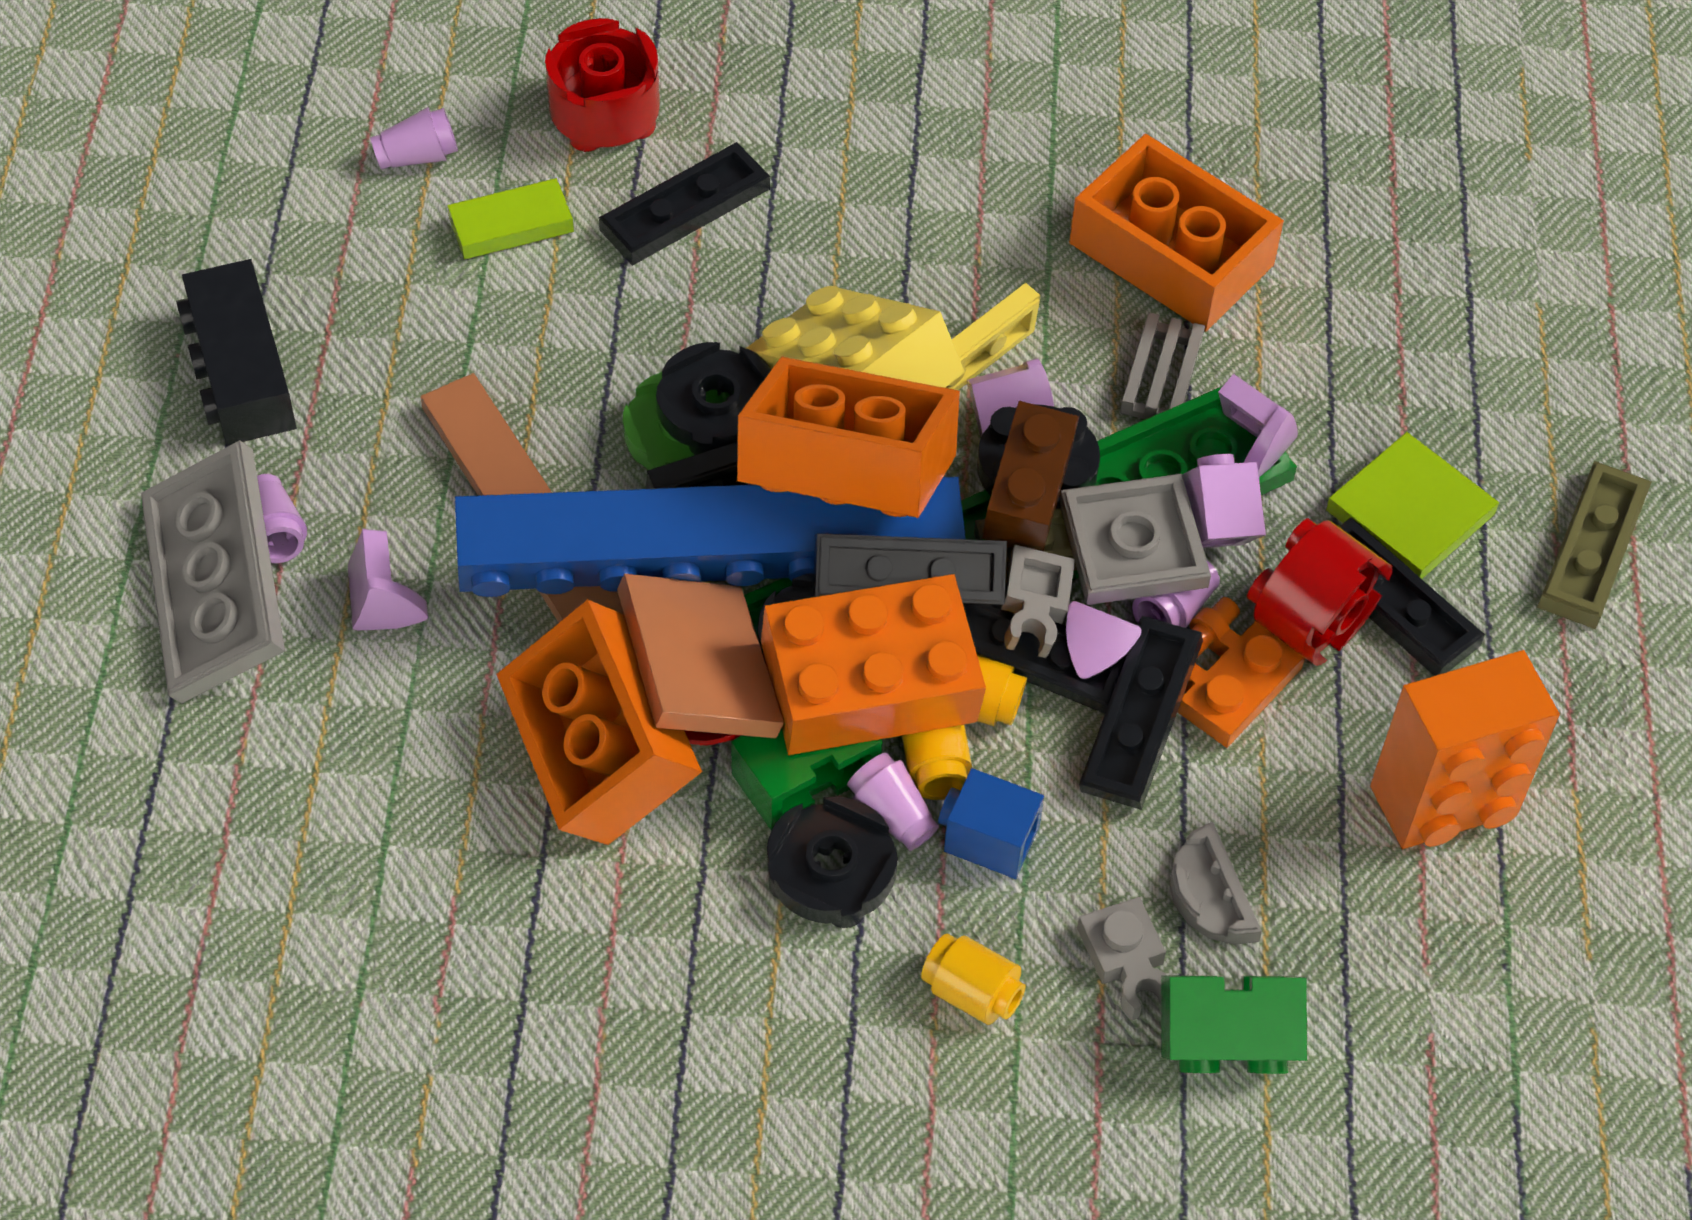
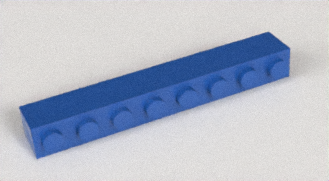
(665, 533)

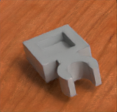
(1038, 593)
(1124, 948)

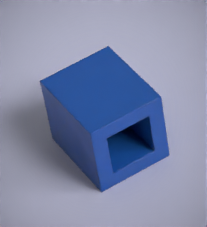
(991, 822)

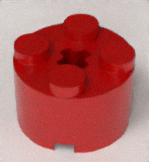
(603, 84)
(1318, 589)

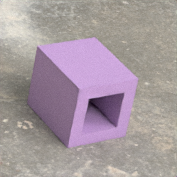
(1225, 501)

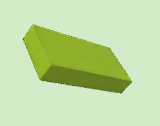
(510, 218)

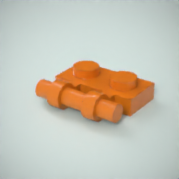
(1242, 680)

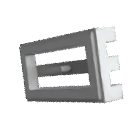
(1172, 334)

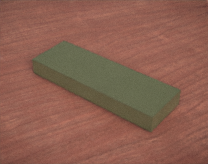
(1594, 545)

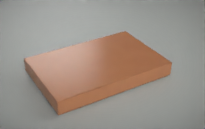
(699, 657)

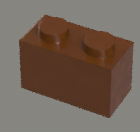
(1030, 476)

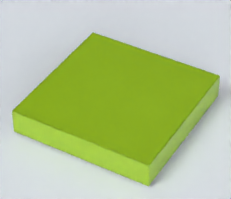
(1414, 504)

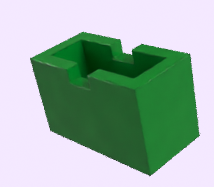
(783, 781)
(1254, 1023)

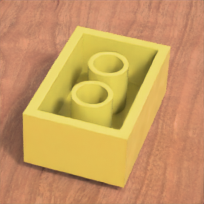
(864, 336)

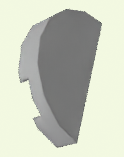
(1209, 891)

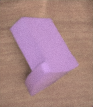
(1006, 388)
(1262, 418)
(374, 597)
(1097, 639)

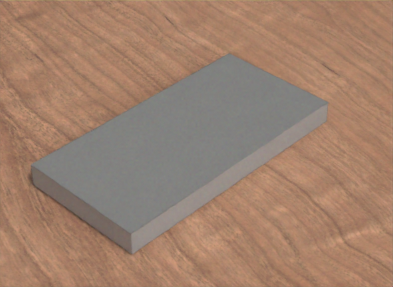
(211, 572)

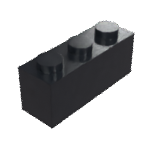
(235, 353)

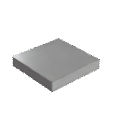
(1134, 539)

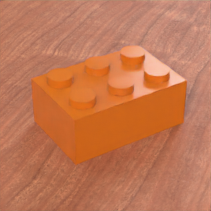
(1175, 231)
(848, 437)
(872, 664)
(592, 726)
(1463, 749)

